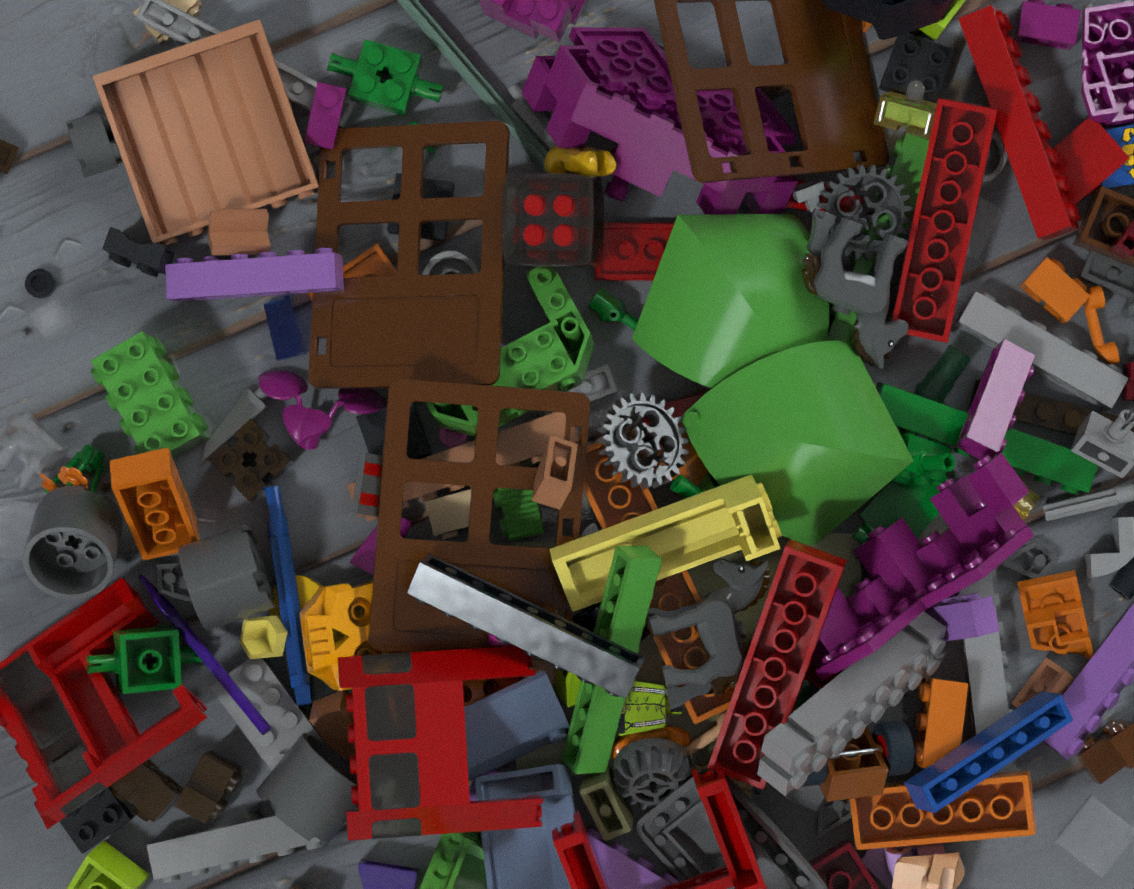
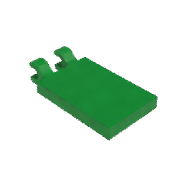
(896, 501)

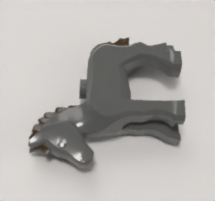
(854, 291)
(717, 630)

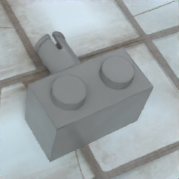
(1107, 442)

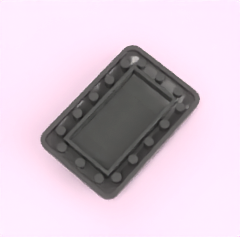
(687, 845)

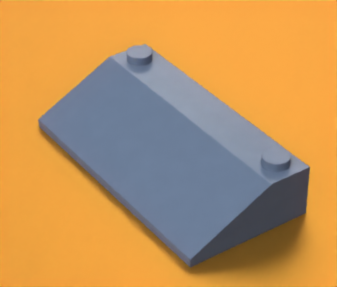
(512, 724)
(527, 855)

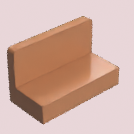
(238, 231)
(1047, 678)

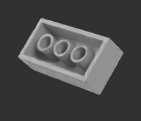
(274, 702)

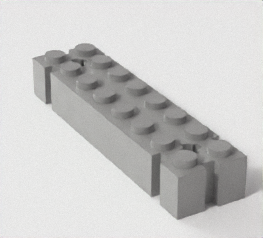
(850, 704)

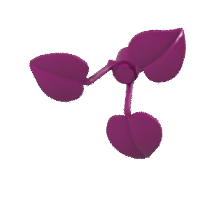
(308, 424)

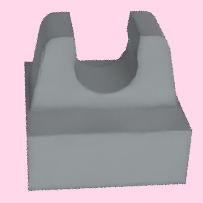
(809, 193)

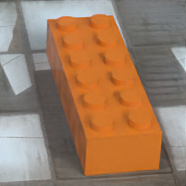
(992, 809)

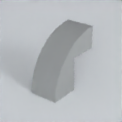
(1123, 550)

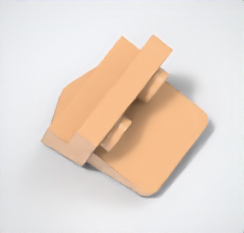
(928, 871)

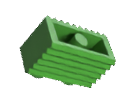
(520, 513)

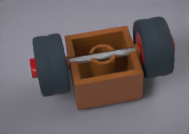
(866, 763)

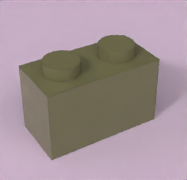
(606, 806)

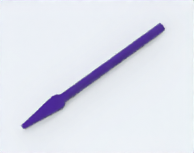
(207, 658)

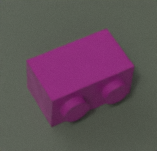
(1047, 24)

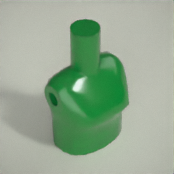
(611, 309)

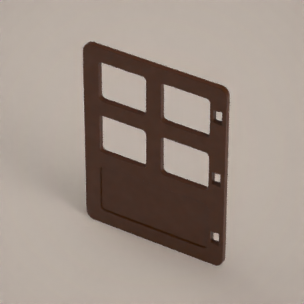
(822, 69)
(411, 321)
(396, 618)

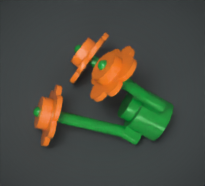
(86, 462)

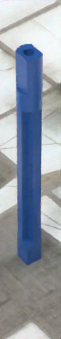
(287, 595)

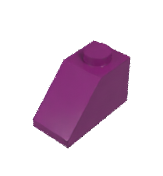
(325, 115)

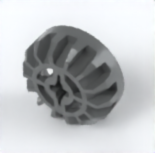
(650, 770)

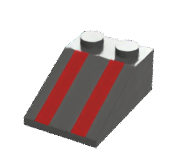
(367, 485)

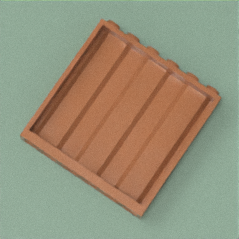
(206, 131)

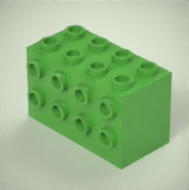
(149, 396)

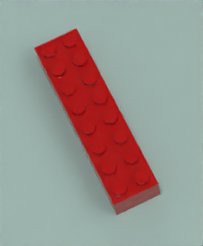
(1019, 122)
(944, 218)
(777, 658)

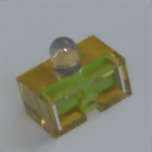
(907, 110)

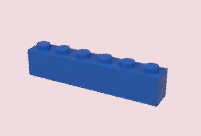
(988, 751)

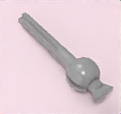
(1089, 502)

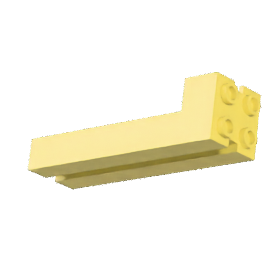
(681, 534)

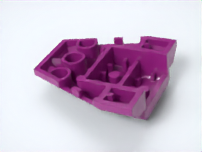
(1108, 63)

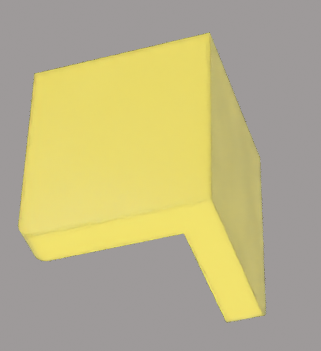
(263, 637)

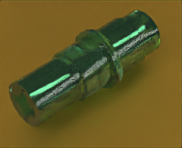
(944, 374)

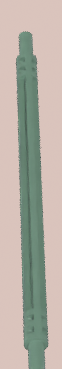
(476, 80)

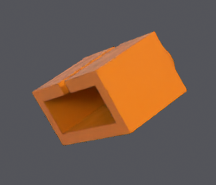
(1055, 289)

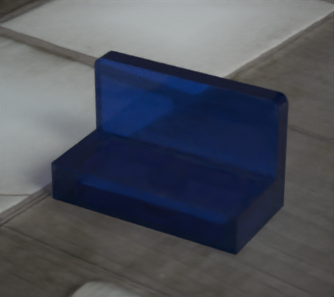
(284, 328)

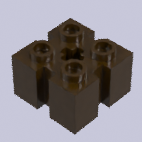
(233, 460)
(208, 786)
(148, 790)

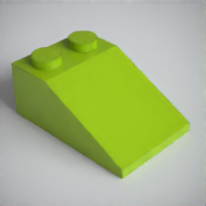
(108, 869)

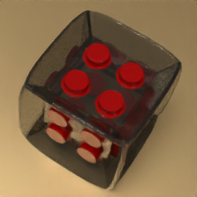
(552, 220)

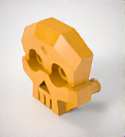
(332, 611)

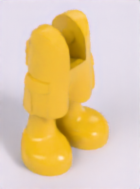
(581, 161)

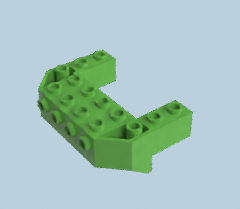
(544, 359)

